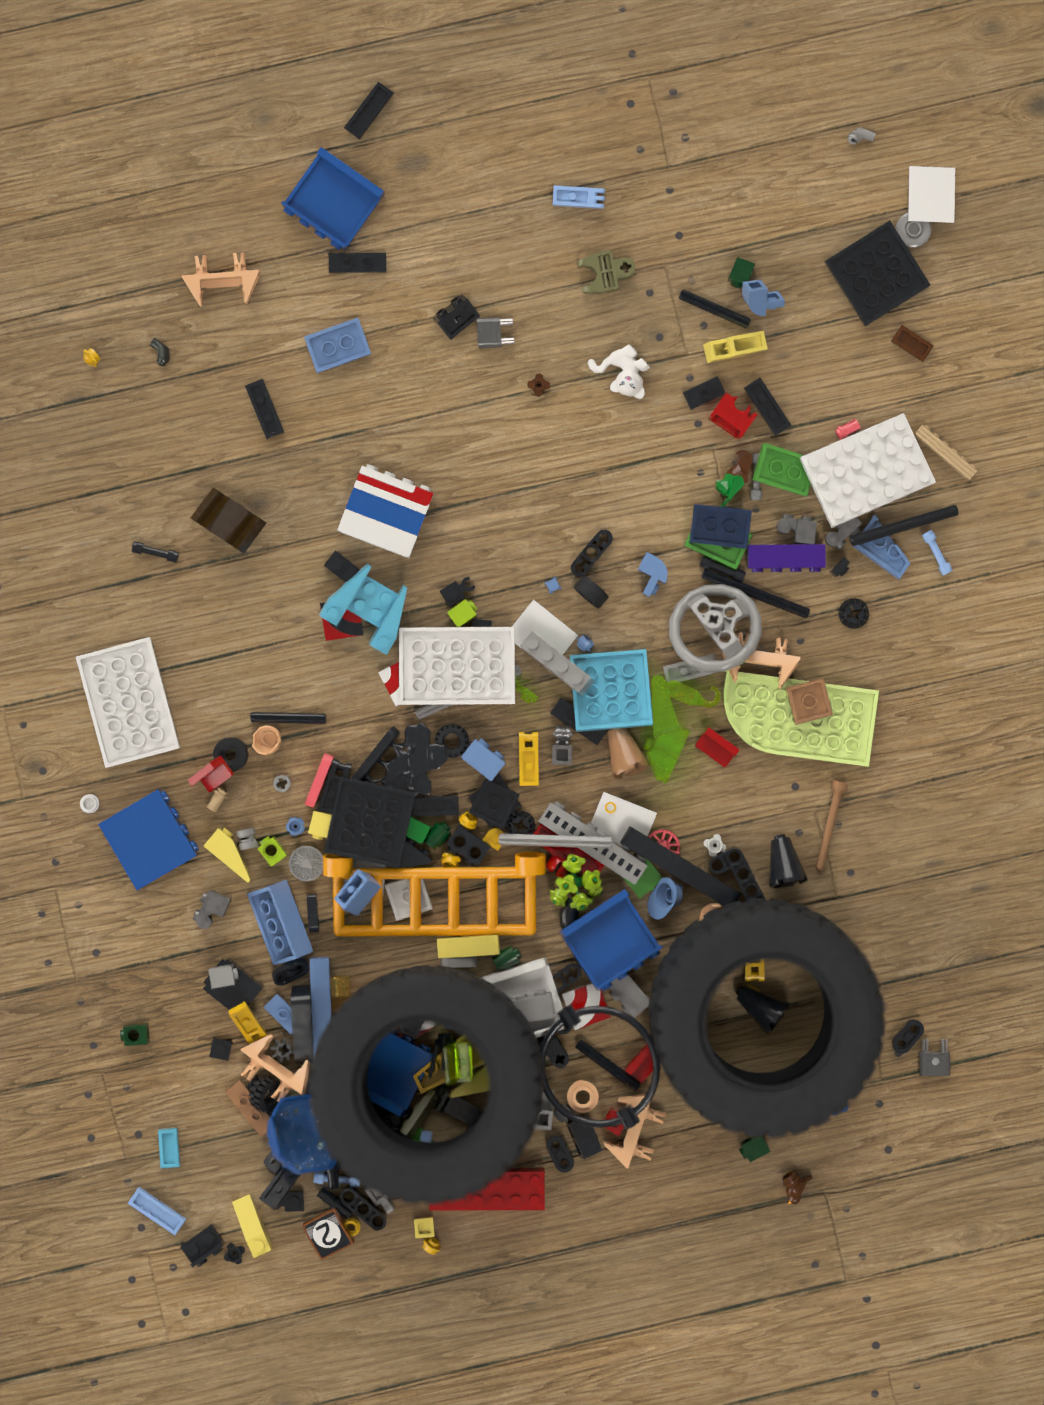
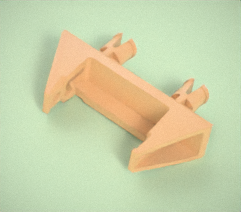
(238, 277)
(786, 662)
(288, 1079)
(631, 1146)

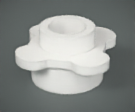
(713, 850)

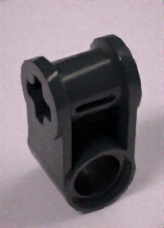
(555, 1047)

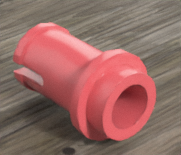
(847, 429)

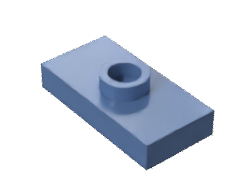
(280, 1011)

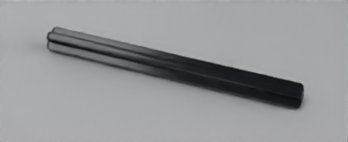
(903, 525)
(757, 593)

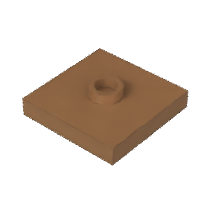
(809, 701)

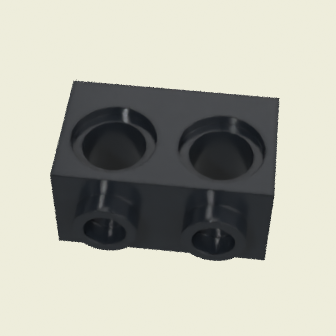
(470, 841)

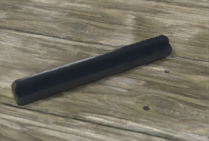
(714, 308)
(300, 718)
(608, 1065)

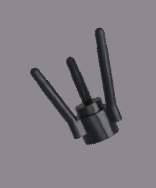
(443, 1040)

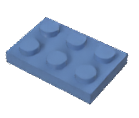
(337, 345)

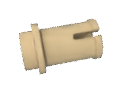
(217, 798)

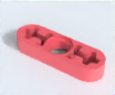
(319, 780)

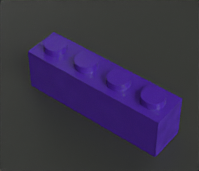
(786, 557)

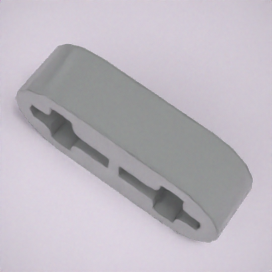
(459, 962)

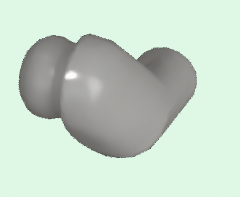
(859, 134)

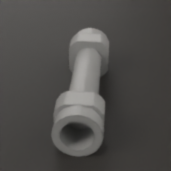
(756, 493)

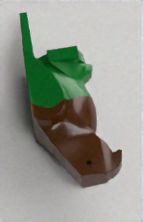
(735, 477)

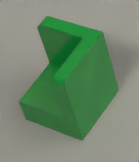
(417, 830)

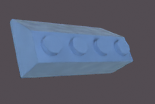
(280, 922)

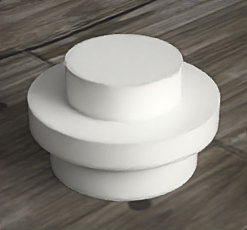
(89, 803)

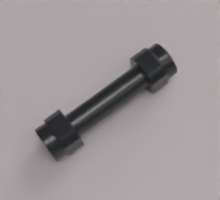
(139, 548)
(706, 562)

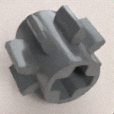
(286, 1046)

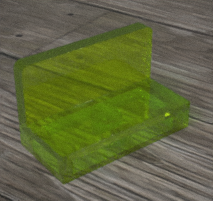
(458, 1062)

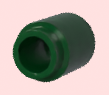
(437, 835)
(507, 958)

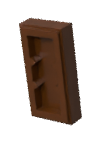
(912, 343)

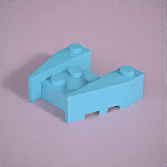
(371, 602)

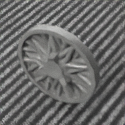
(913, 232)
(306, 863)

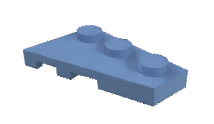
(884, 552)

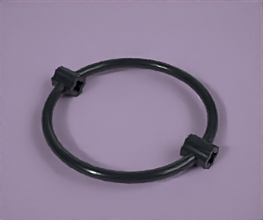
(627, 1115)

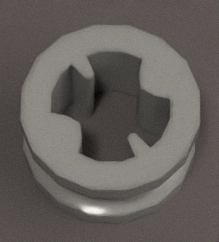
(287, 786)

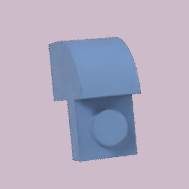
(759, 299)
(656, 570)

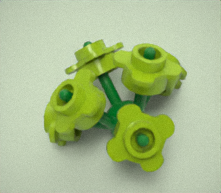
(572, 882)

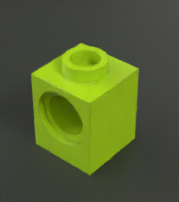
(463, 612)
(272, 859)

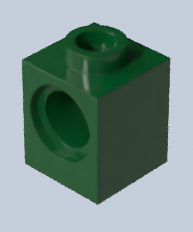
(740, 272)
(143, 1030)
(753, 1148)

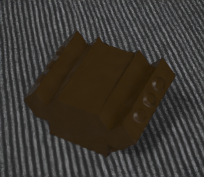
(228, 520)

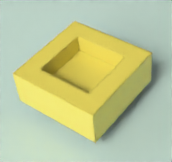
(424, 1227)

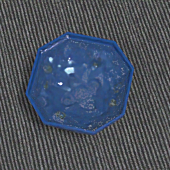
(295, 1137)

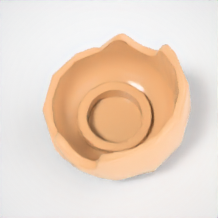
(266, 740)

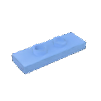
(157, 1211)

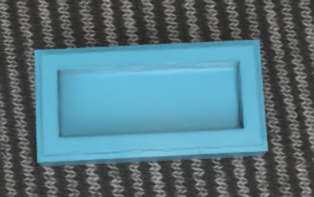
(169, 1148)

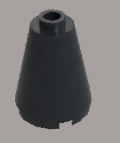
(784, 863)
(762, 1006)

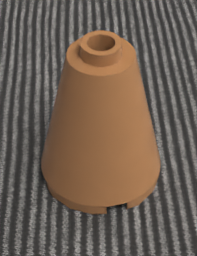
(625, 754)

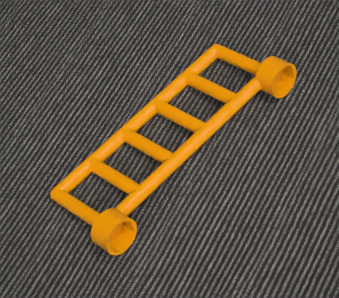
(527, 866)

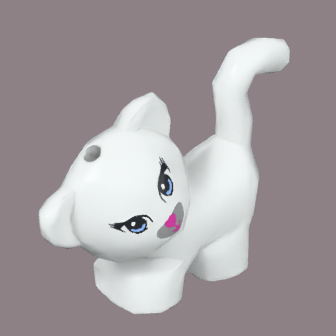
(628, 381)

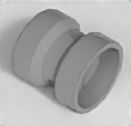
(248, 843)

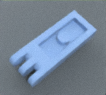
(578, 197)

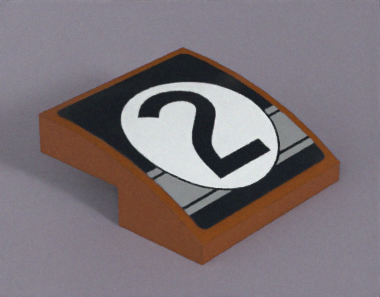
(328, 1233)

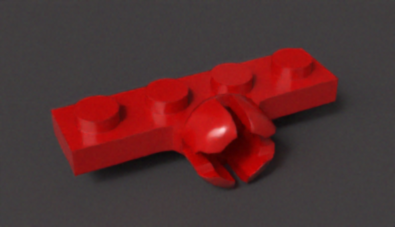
(560, 854)

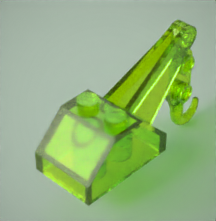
(668, 737)

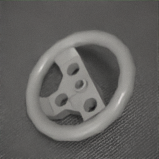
(717, 625)

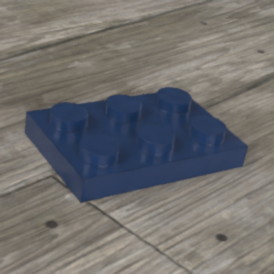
(720, 526)

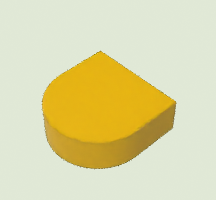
(492, 838)

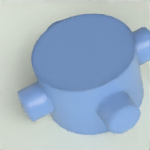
(553, 585)

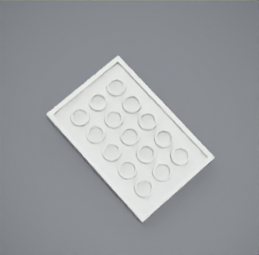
(867, 470)
(456, 665)
(127, 702)

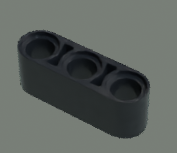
(360, 1198)

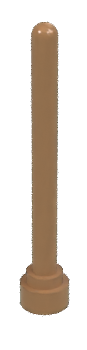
(838, 789)

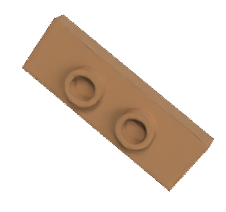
(240, 1097)

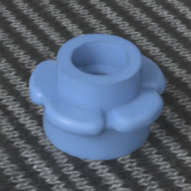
(585, 643)
(300, 826)

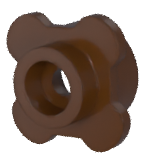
(533, 385)

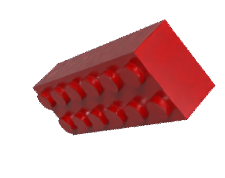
(513, 1191)

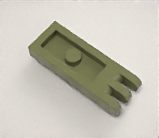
(419, 1114)

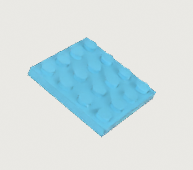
(618, 694)

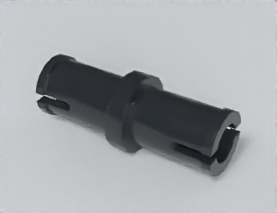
(333, 1201)

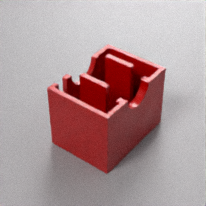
(731, 419)

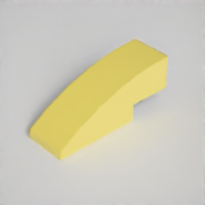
(735, 346)
(468, 946)

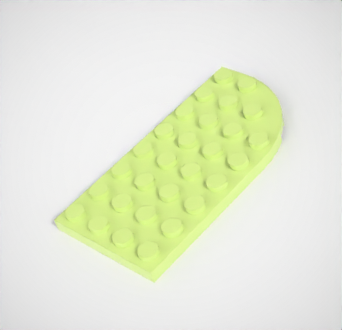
(765, 720)

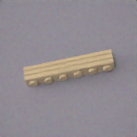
(944, 452)

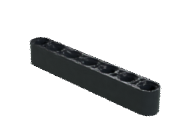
(679, 867)

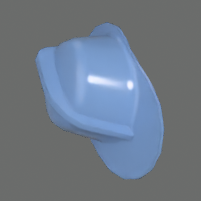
(664, 898)

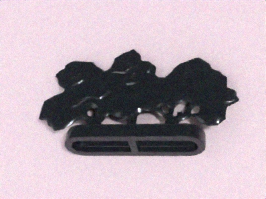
(409, 767)

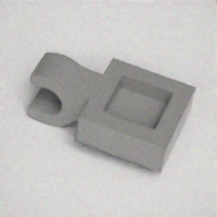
(377, 1199)

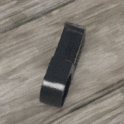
(313, 915)

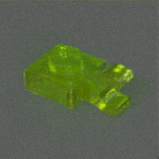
(526, 695)

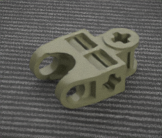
(613, 270)

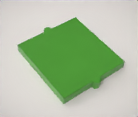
(647, 880)

